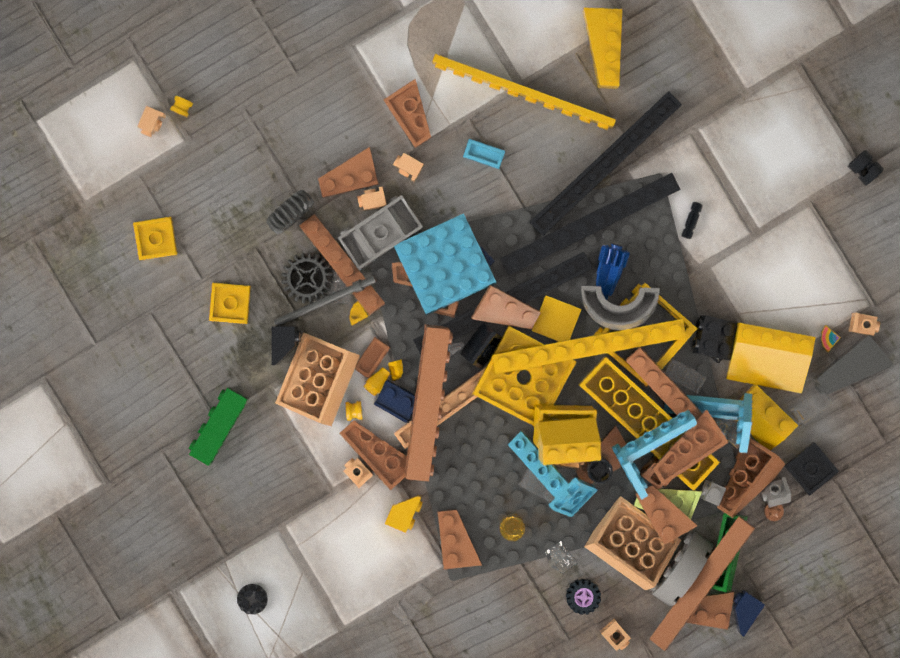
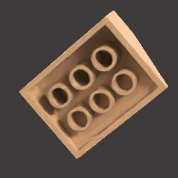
(317, 379)
(631, 544)

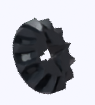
(260, 595)

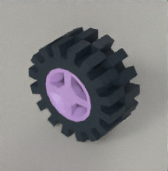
(585, 602)

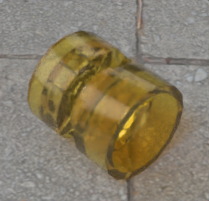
(512, 527)

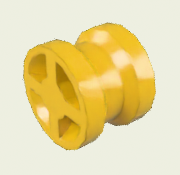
(181, 106)
(353, 410)

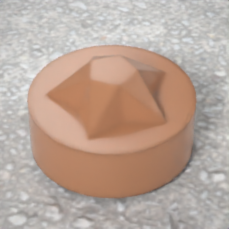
(773, 513)

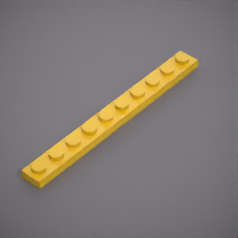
(514, 89)
(589, 346)

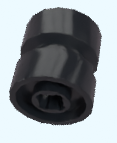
(859, 165)
(599, 471)

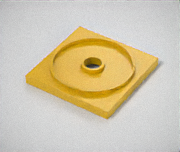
(517, 398)

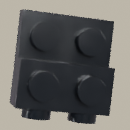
(714, 337)

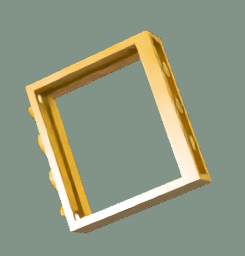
(673, 348)

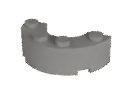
(616, 316)
(684, 571)

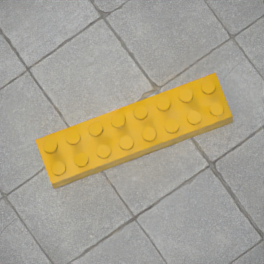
(637, 413)

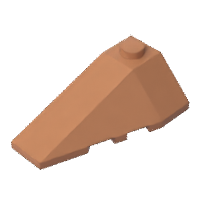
(749, 477)

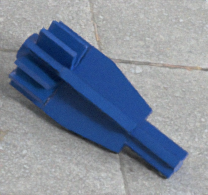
(610, 267)

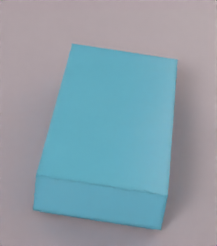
(484, 153)

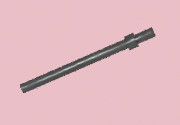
(356, 286)

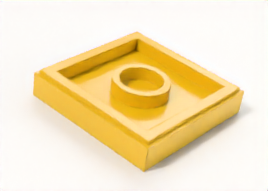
(155, 238)
(229, 303)
(556, 319)

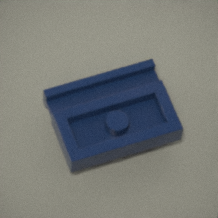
(396, 401)

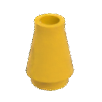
(375, 382)

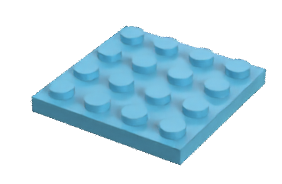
(445, 264)

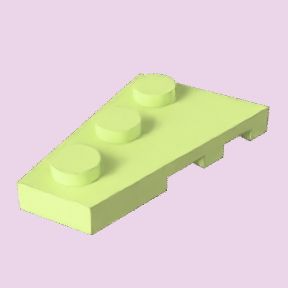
(683, 499)

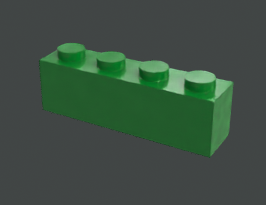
(218, 426)
(725, 581)

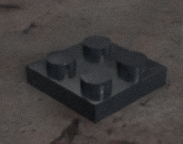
(811, 468)

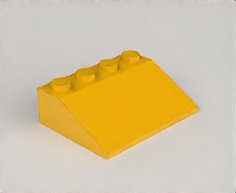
(770, 357)

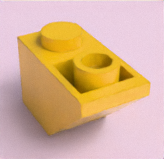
(402, 513)

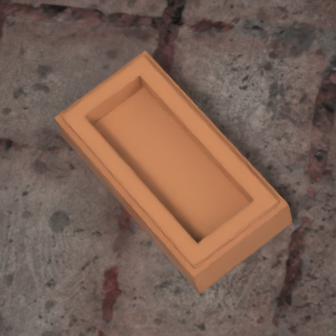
(372, 357)

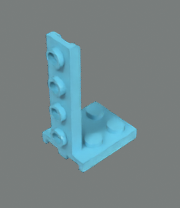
(727, 409)
(648, 442)
(568, 496)

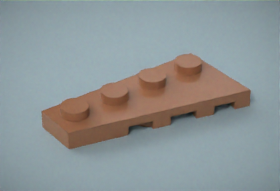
(690, 448)
(376, 453)

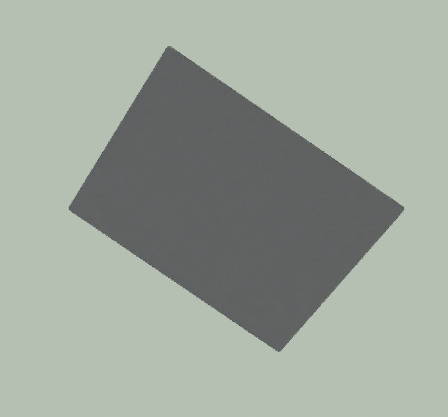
(473, 459)

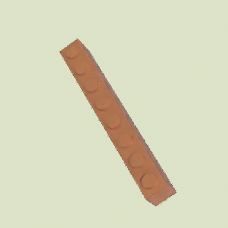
(427, 402)

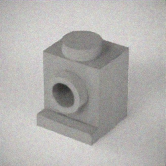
(712, 492)
(775, 498)

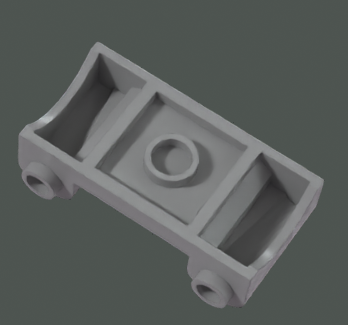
(380, 232)

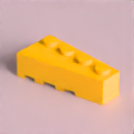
(604, 37)

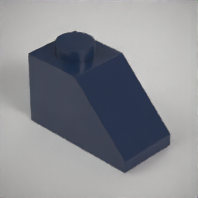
(746, 611)

